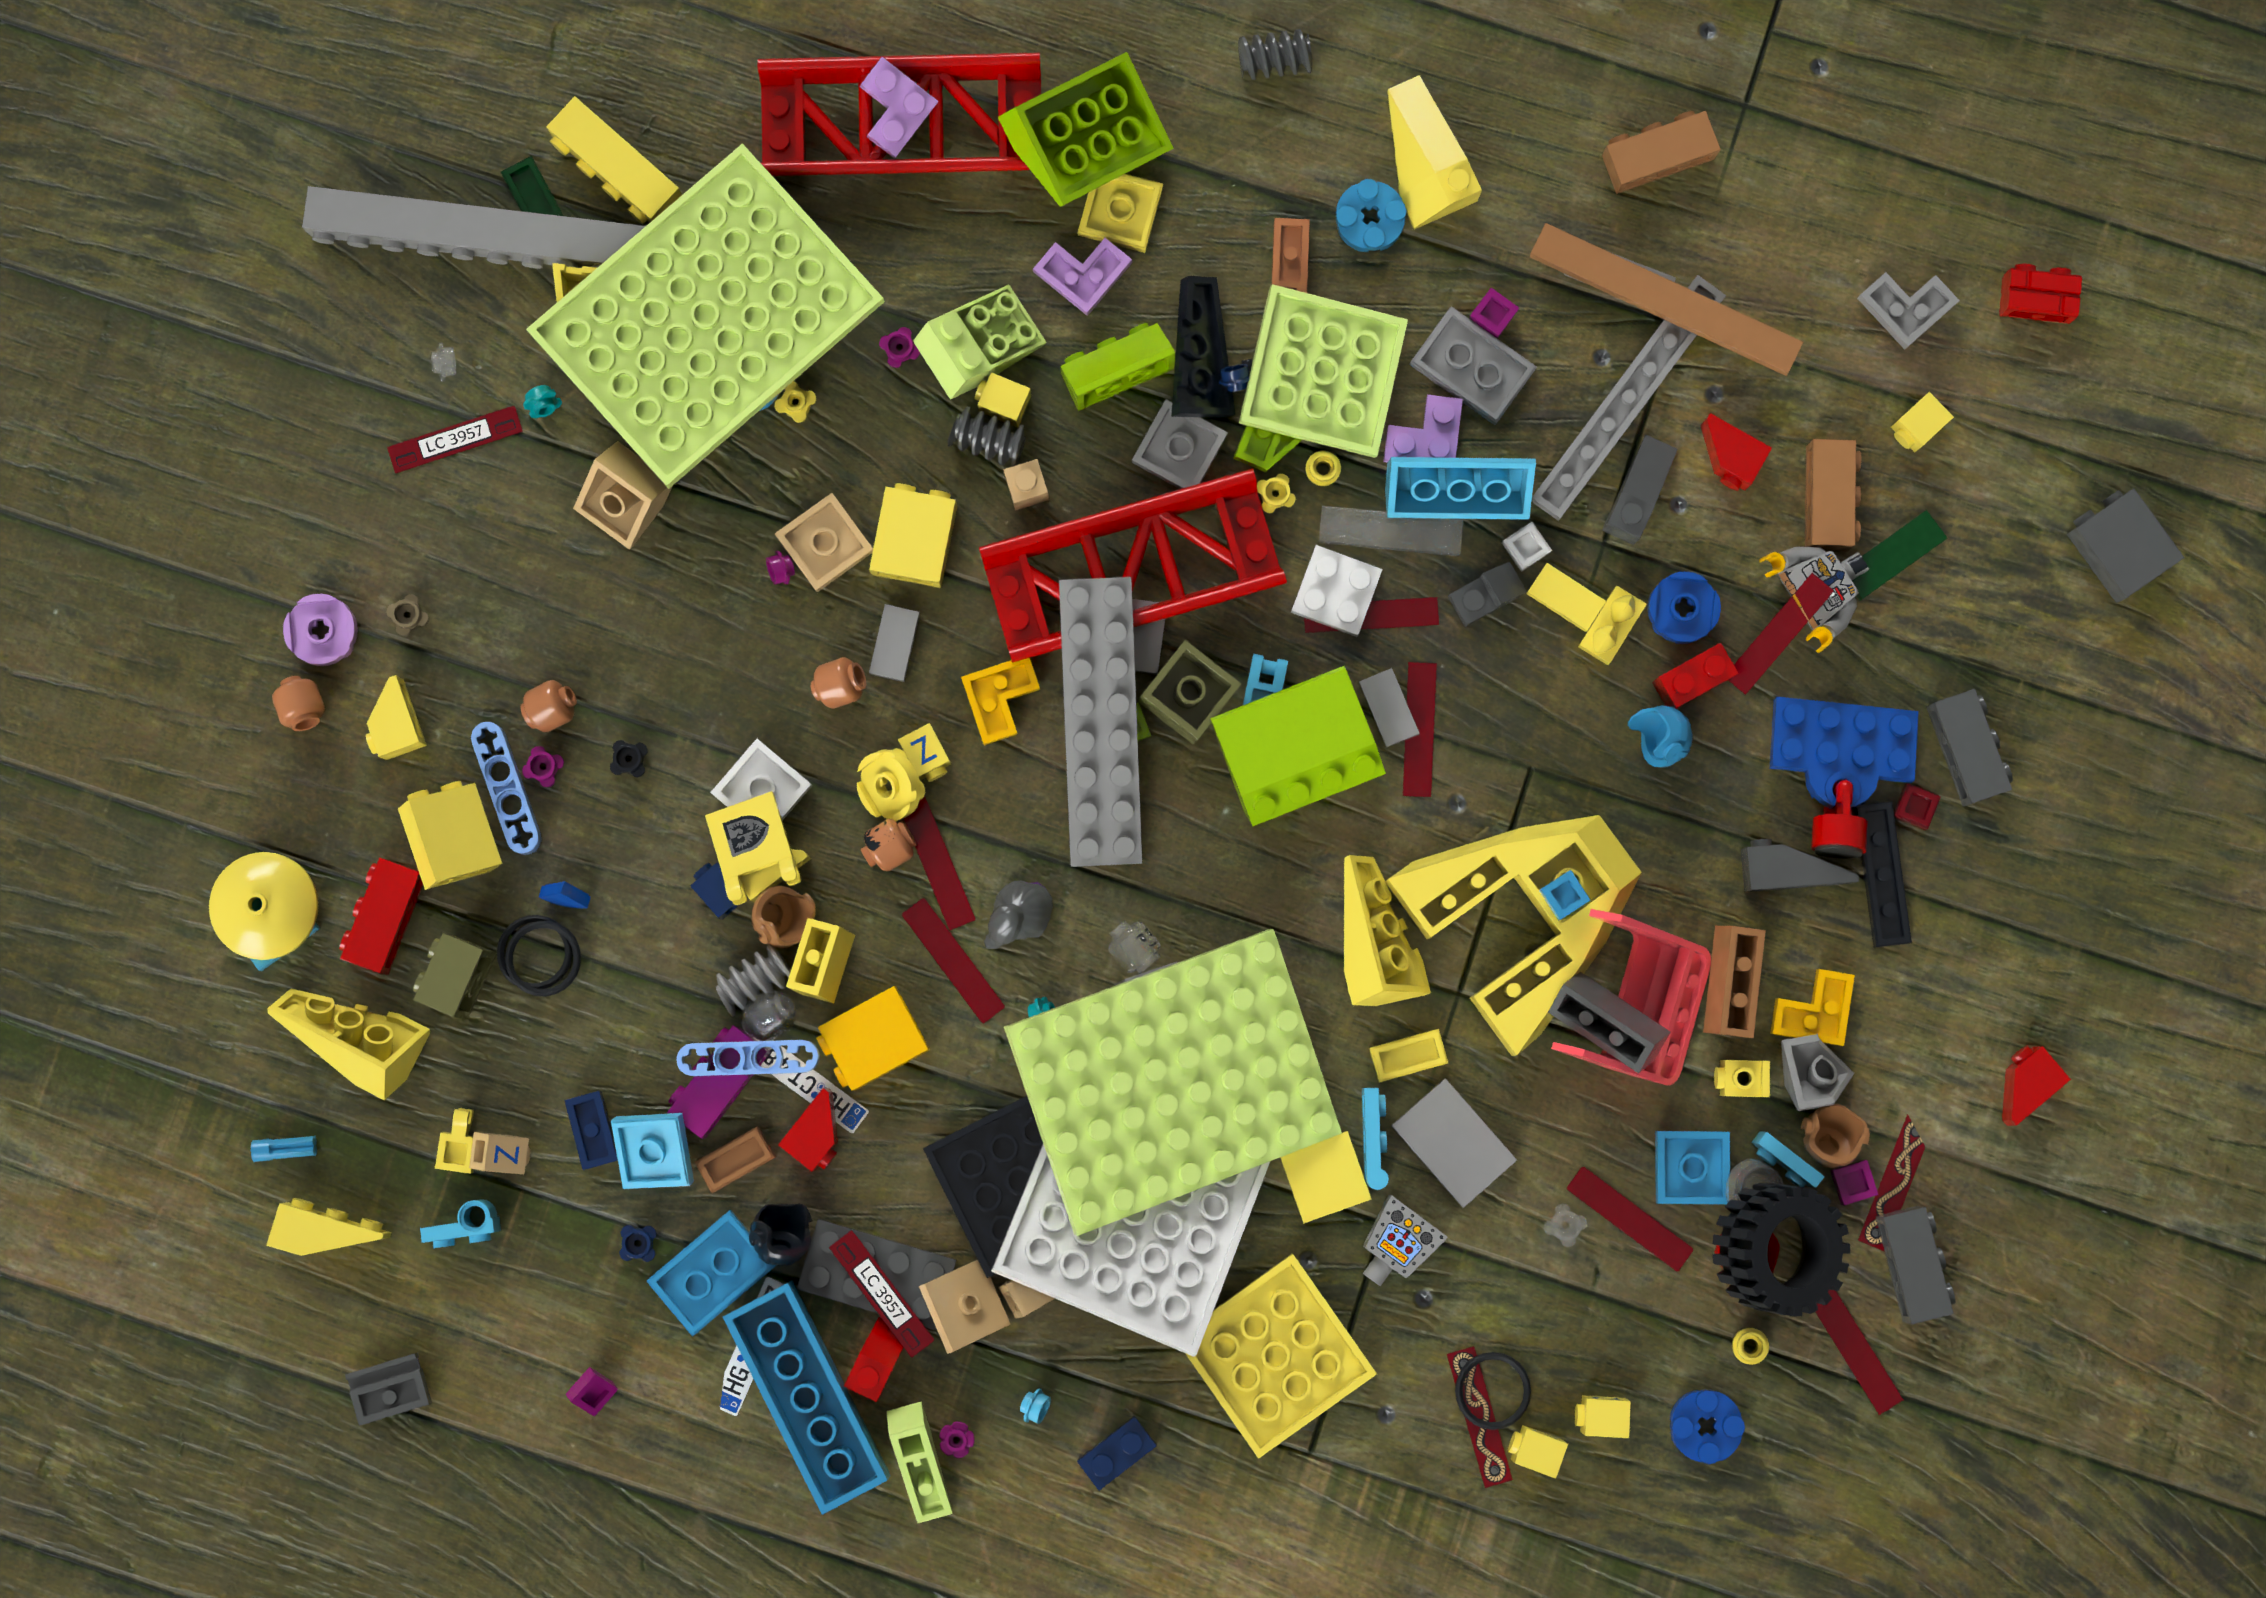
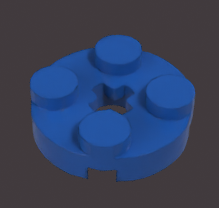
(1667, 620)
(1685, 1426)

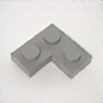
(1903, 315)

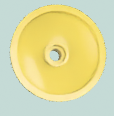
(286, 910)

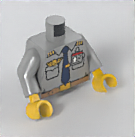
(1841, 605)

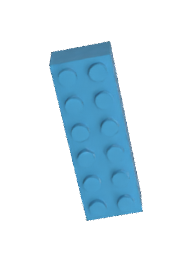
(807, 1397)

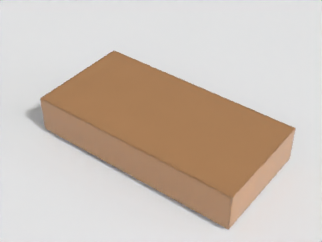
(735, 1159)

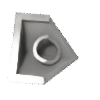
(1813, 1072)

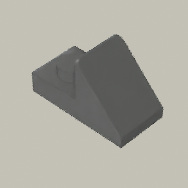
(1487, 593)

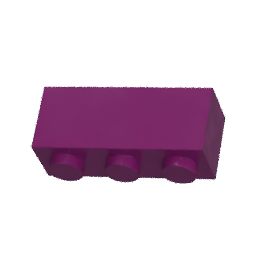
(710, 1097)

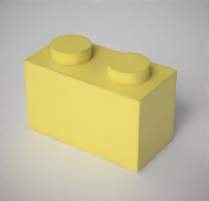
(820, 960)

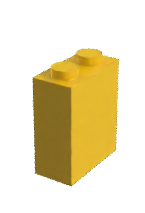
(872, 1039)

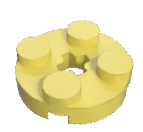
(903, 777)

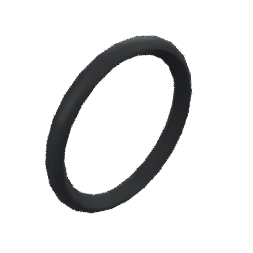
(509, 930)
(576, 963)
(1459, 1390)

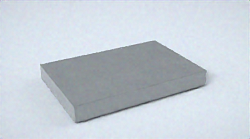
(1473, 365)
(1454, 1143)

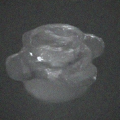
(443, 361)
(1575, 1222)

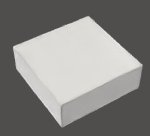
(1526, 546)

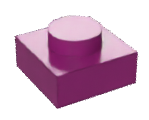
(1494, 313)
(1854, 1182)
(591, 1391)

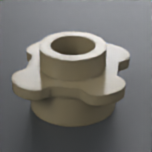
(398, 610)

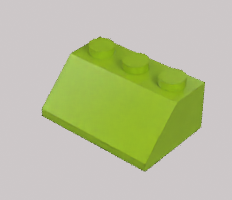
(1117, 365)

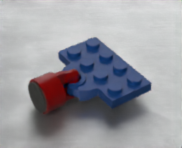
(1843, 757)

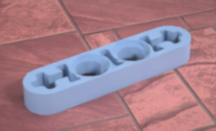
(511, 786)
(748, 1061)

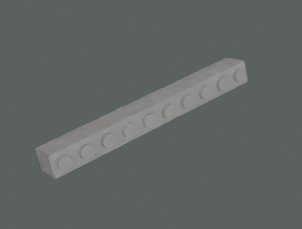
(461, 229)

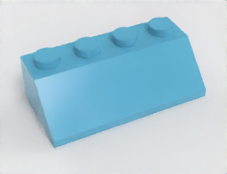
(1459, 488)

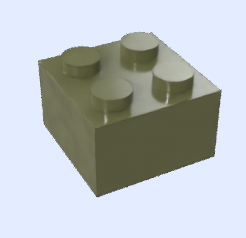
(1189, 692)
(453, 975)

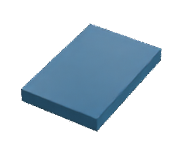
(709, 1273)

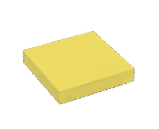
(1122, 212)
(1325, 1177)

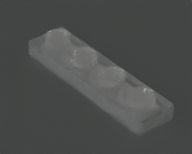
(1377, 531)

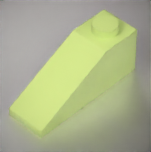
(918, 1462)

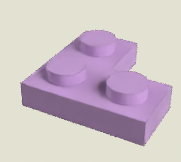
(905, 104)
(1087, 282)
(1436, 438)

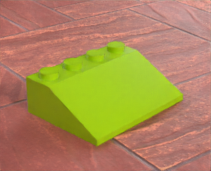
(1087, 130)
(1298, 746)

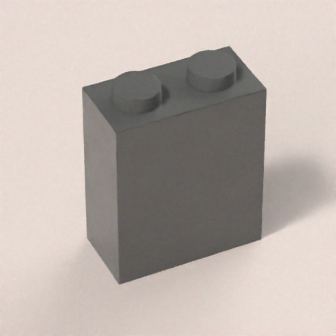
(2124, 544)

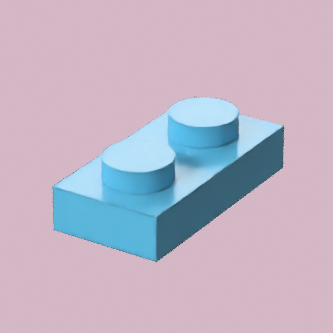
(1798, 1170)

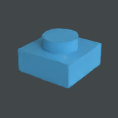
(1564, 895)

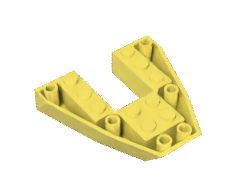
(1454, 881)

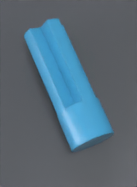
(283, 1148)

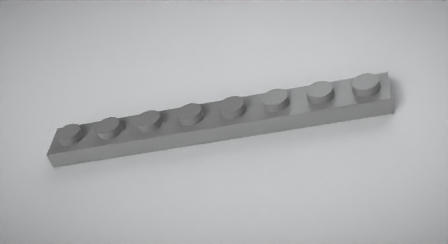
(1617, 411)

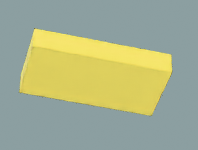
(1566, 597)
(1408, 1055)

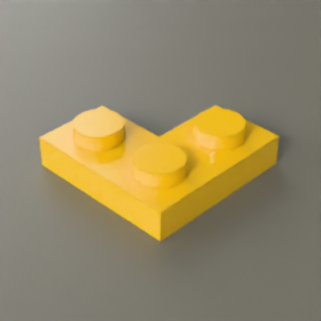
(989, 692)
(1824, 1016)

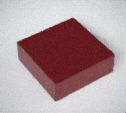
(1916, 806)

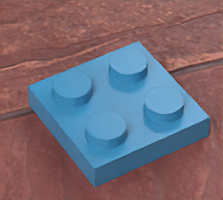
(1691, 1167)

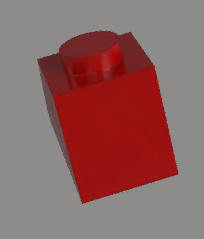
(1733, 453)
(2030, 1083)
(814, 1133)
(875, 1362)

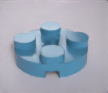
(1369, 196)

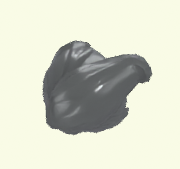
(1018, 913)

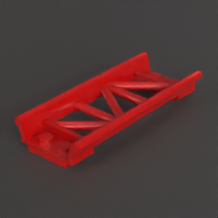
(786, 103)
(1244, 527)

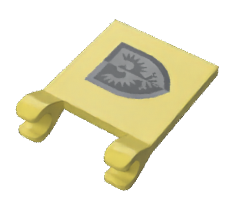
(751, 839)

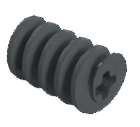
(1275, 54)
(987, 437)

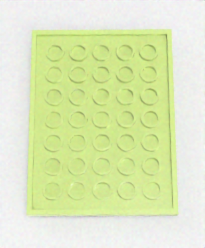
(705, 315)
(1173, 1081)

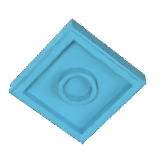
(652, 1150)

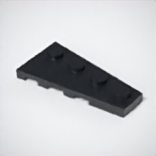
(1200, 352)

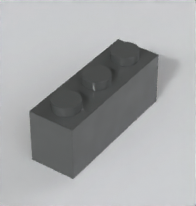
(1970, 747)
(1609, 1022)
(1916, 1264)

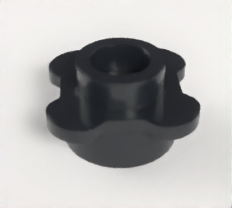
(621, 751)

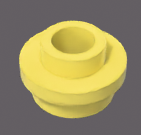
(1327, 458)
(1760, 1351)

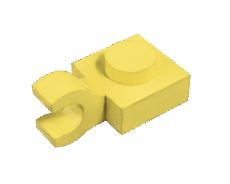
(456, 1147)

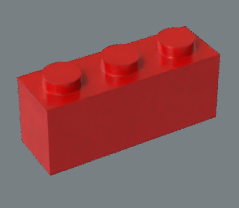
(381, 916)

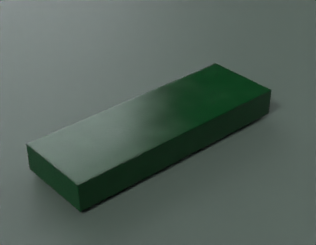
(1898, 552)

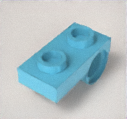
(445, 1234)

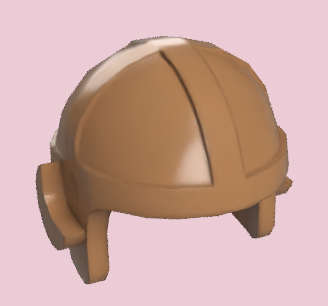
(781, 916)
(1834, 1135)

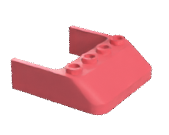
(1663, 982)

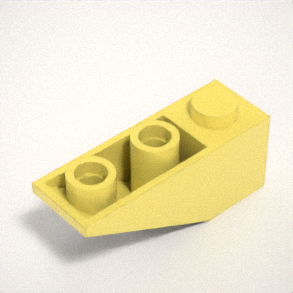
(309, 1231)

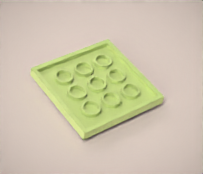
(1323, 371)

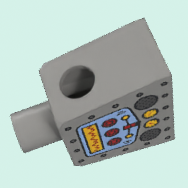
(1399, 1241)

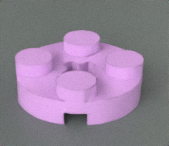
(305, 616)

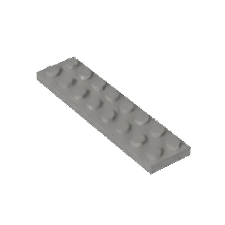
(1100, 721)

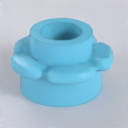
(1035, 1406)

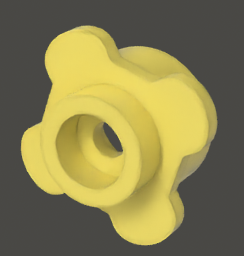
(799, 411)
(1277, 483)

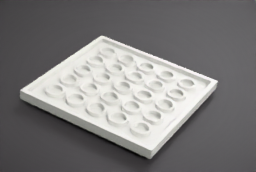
(1143, 1272)

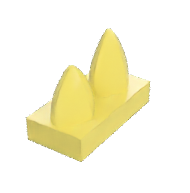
(1612, 625)

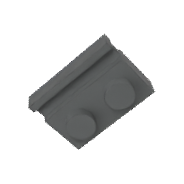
(388, 1389)

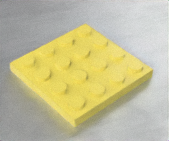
(1278, 1356)

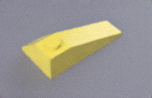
(1429, 160)
(1376, 953)
(361, 1045)

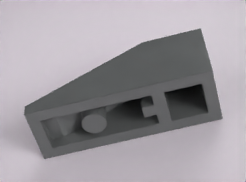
(1640, 490)
(1784, 867)

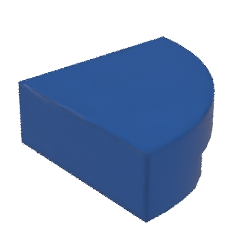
(565, 895)

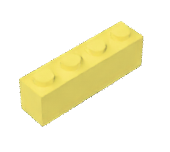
(613, 161)

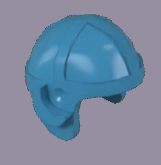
(1664, 734)

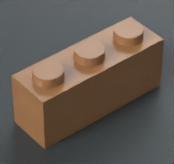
(1660, 151)
(1832, 494)
(1734, 981)

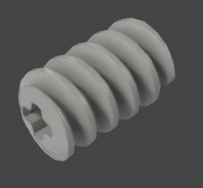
(752, 979)

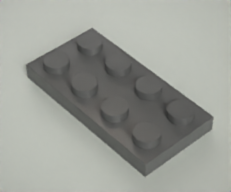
(903, 1265)

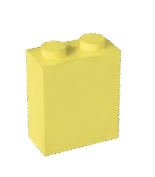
(913, 535)
(449, 834)

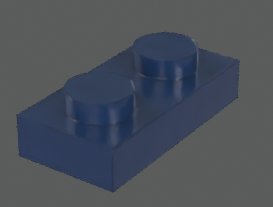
(591, 1130)
(1116, 1453)

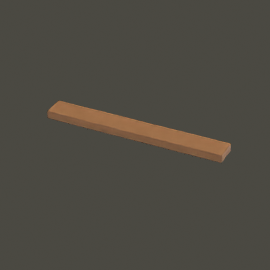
(1666, 299)

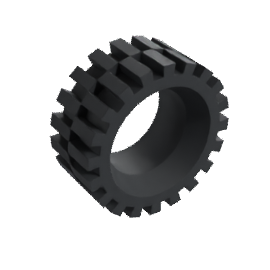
(1746, 1243)

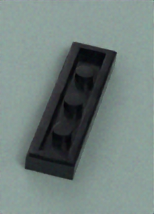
(1884, 877)

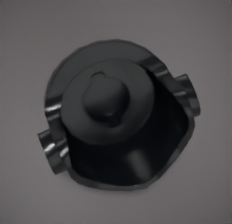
(781, 1233)

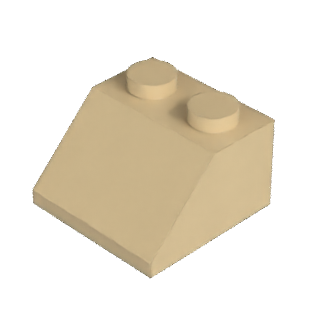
(621, 495)

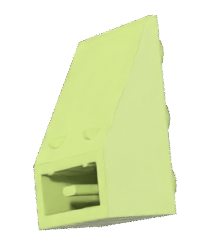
(978, 340)

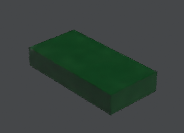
(530, 188)

